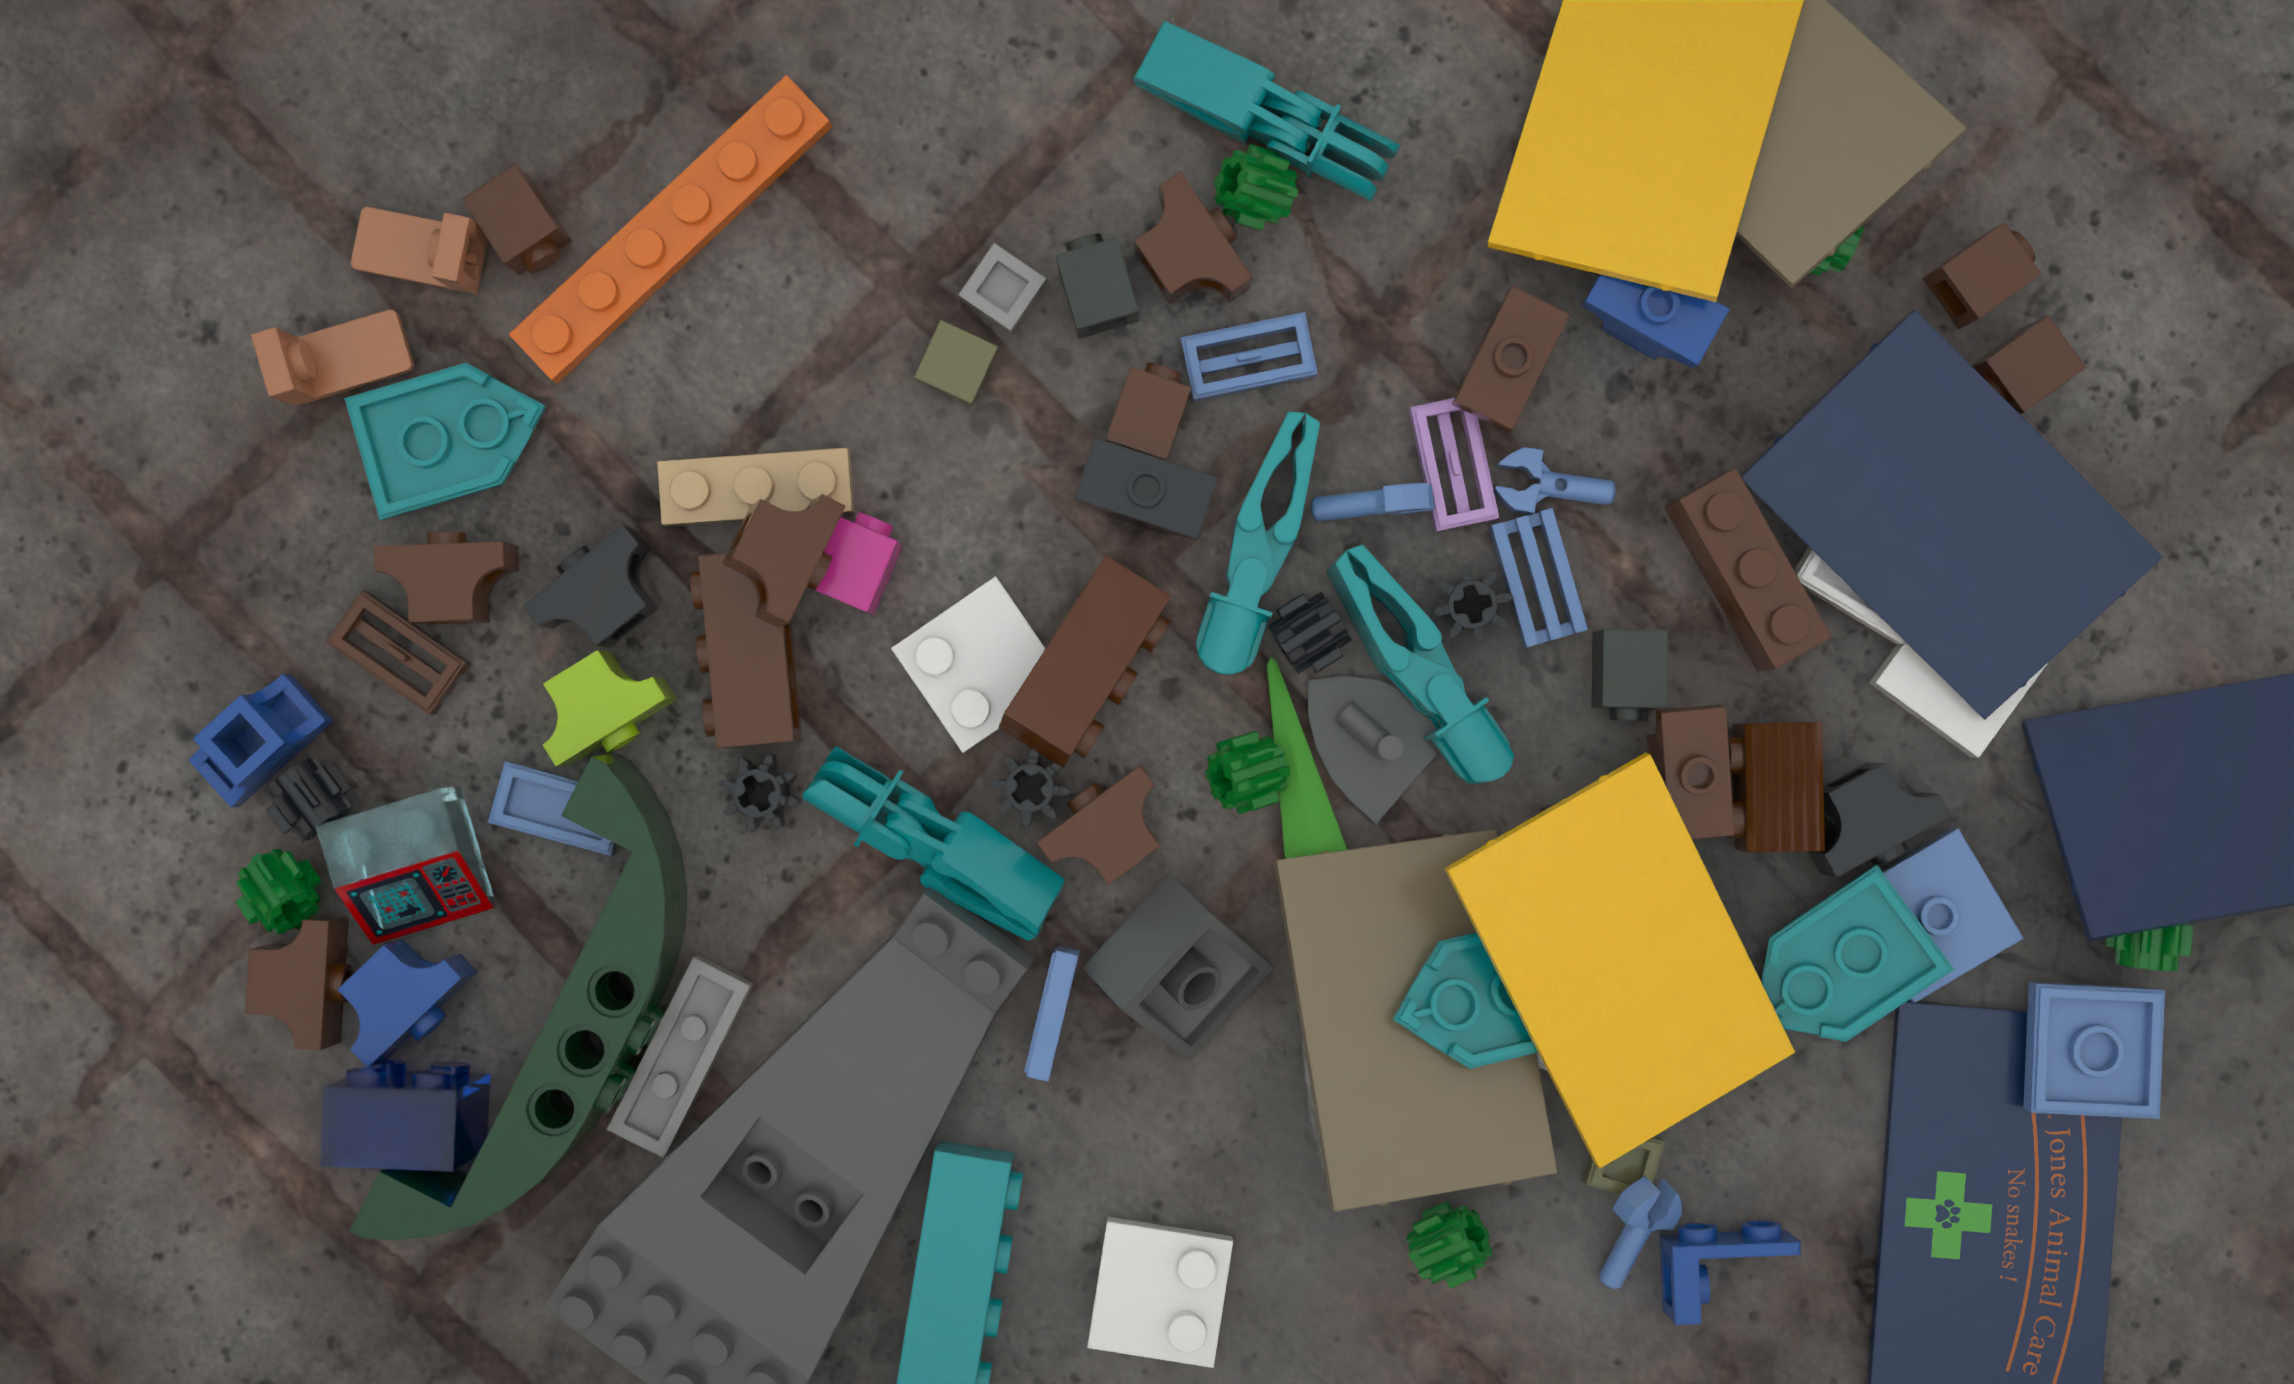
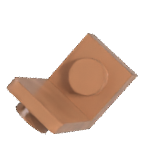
(421, 249)
(332, 358)

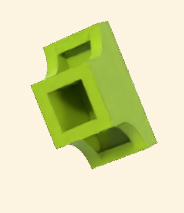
(600, 707)

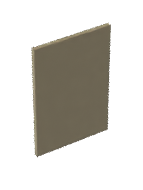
(1837, 144)
(1387, 1104)

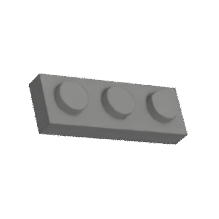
(680, 1056)

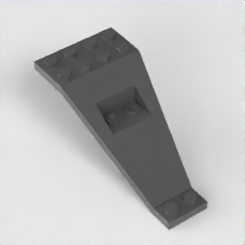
(730, 1261)

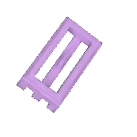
(1463, 515)

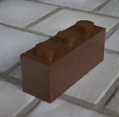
(1747, 571)
(746, 661)
(1087, 663)

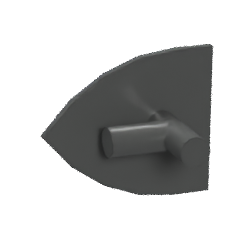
(1368, 739)

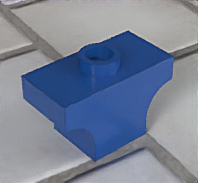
(1655, 319)
(257, 738)
(401, 998)

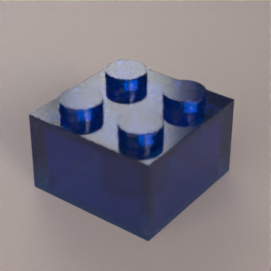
(405, 1117)

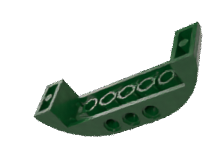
(535, 1128)

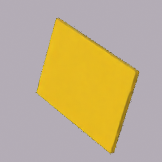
(1646, 138)
(1620, 959)

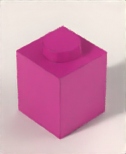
(860, 562)

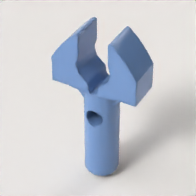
(1549, 484)
(1391, 500)
(1643, 1211)

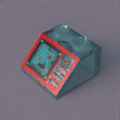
(407, 864)

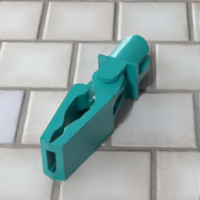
(1245, 103)
(1234, 623)
(1423, 671)
(960, 858)

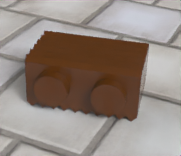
(1777, 786)

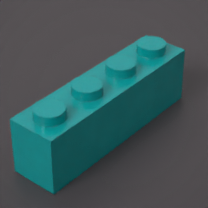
(958, 1264)

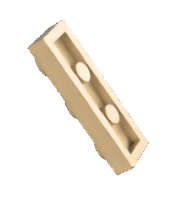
(727, 486)

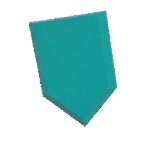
(440, 437)
(1850, 960)
(1464, 1006)

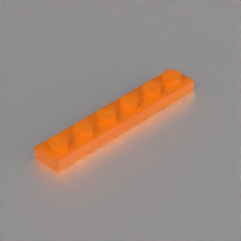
(671, 229)

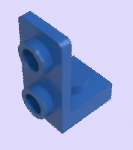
(1688, 1284)

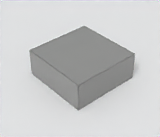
(1003, 288)

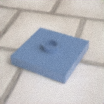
(1953, 903)
(2094, 1050)

